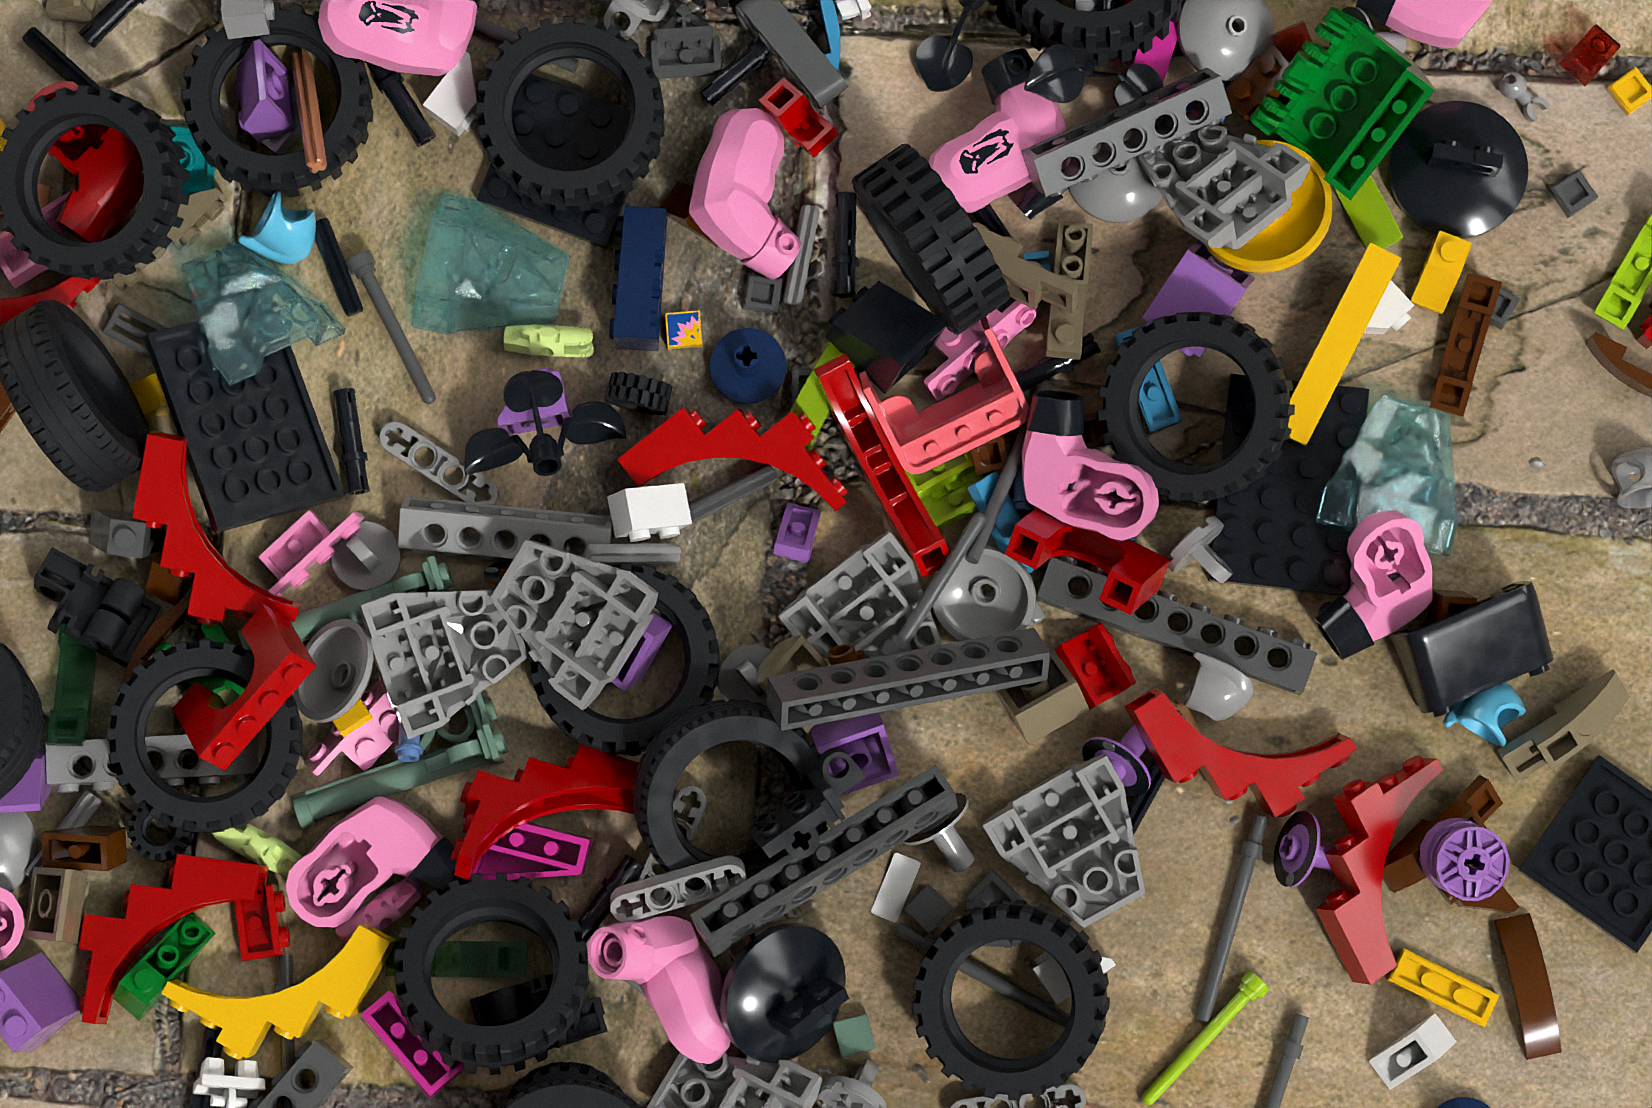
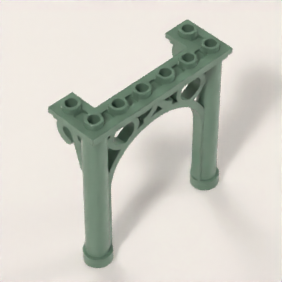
(398, 775)

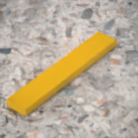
(1340, 340)

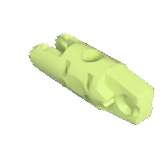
(549, 340)
(260, 848)

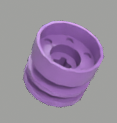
(1448, 847)

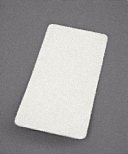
(895, 887)

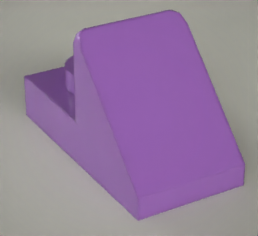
(797, 532)

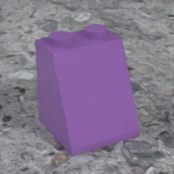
(1199, 285)
(34, 1003)

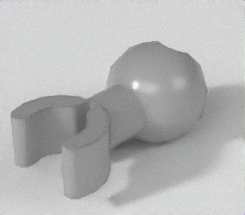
(1517, 90)

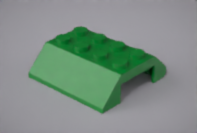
(1345, 100)

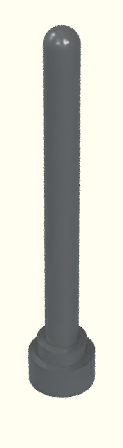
(363, 268)
(901, 642)

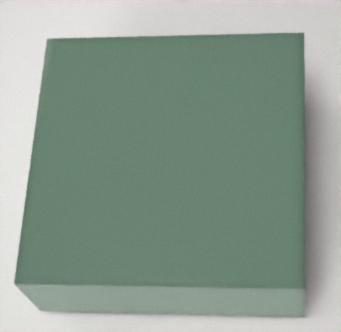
(854, 1035)

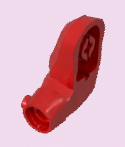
(107, 175)

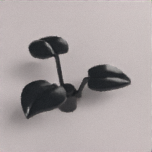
(944, 62)
(1060, 77)
(528, 390)

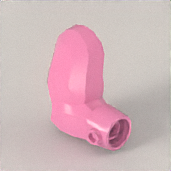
(734, 189)
(674, 976)

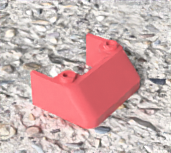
(957, 422)

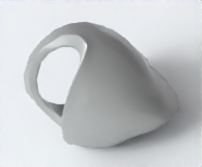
(1632, 493)
(1218, 688)

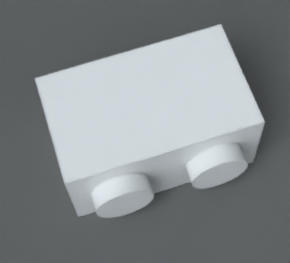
(649, 511)

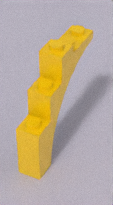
(246, 1019)

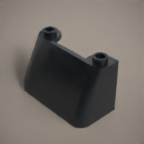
(1475, 648)

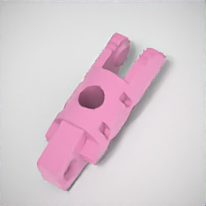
(382, 909)

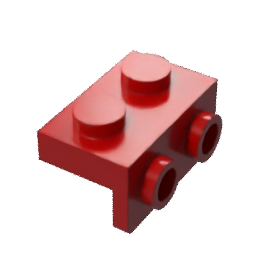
(1096, 665)
(261, 926)

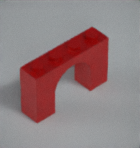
(1131, 568)
(279, 668)

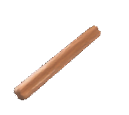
(308, 111)

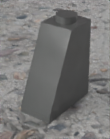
(121, 534)

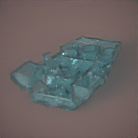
(485, 272)
(252, 309)
(1398, 465)

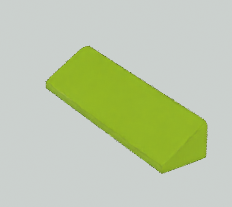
(1371, 216)

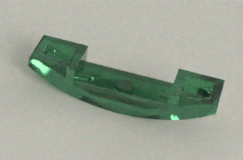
(73, 693)
(475, 959)

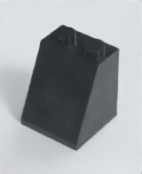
(884, 334)

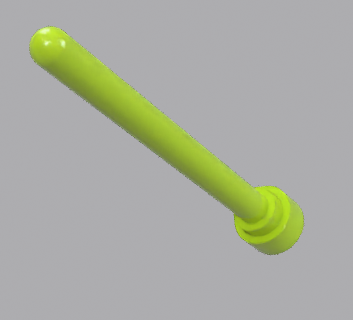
(1249, 990)

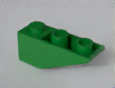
(164, 962)

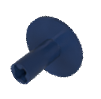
(752, 382)

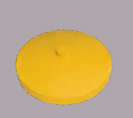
(1293, 233)

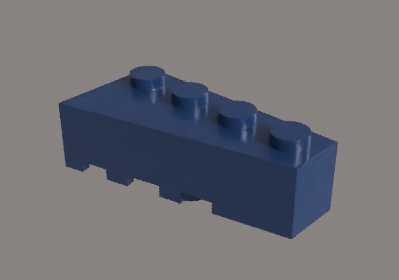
(639, 278)

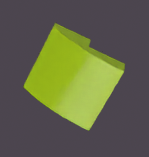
(945, 490)

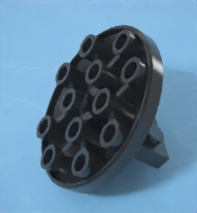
(1458, 169)
(783, 992)

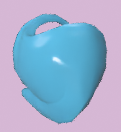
(282, 233)
(1488, 712)

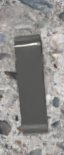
(792, 48)

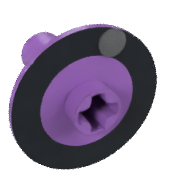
(1124, 758)
(1299, 850)

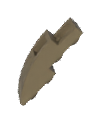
(201, 208)
(1072, 260)
(1028, 279)
(1574, 726)

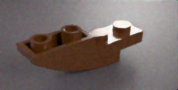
(1402, 862)

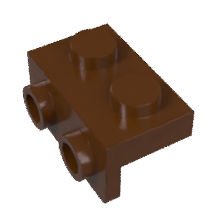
(1257, 82)

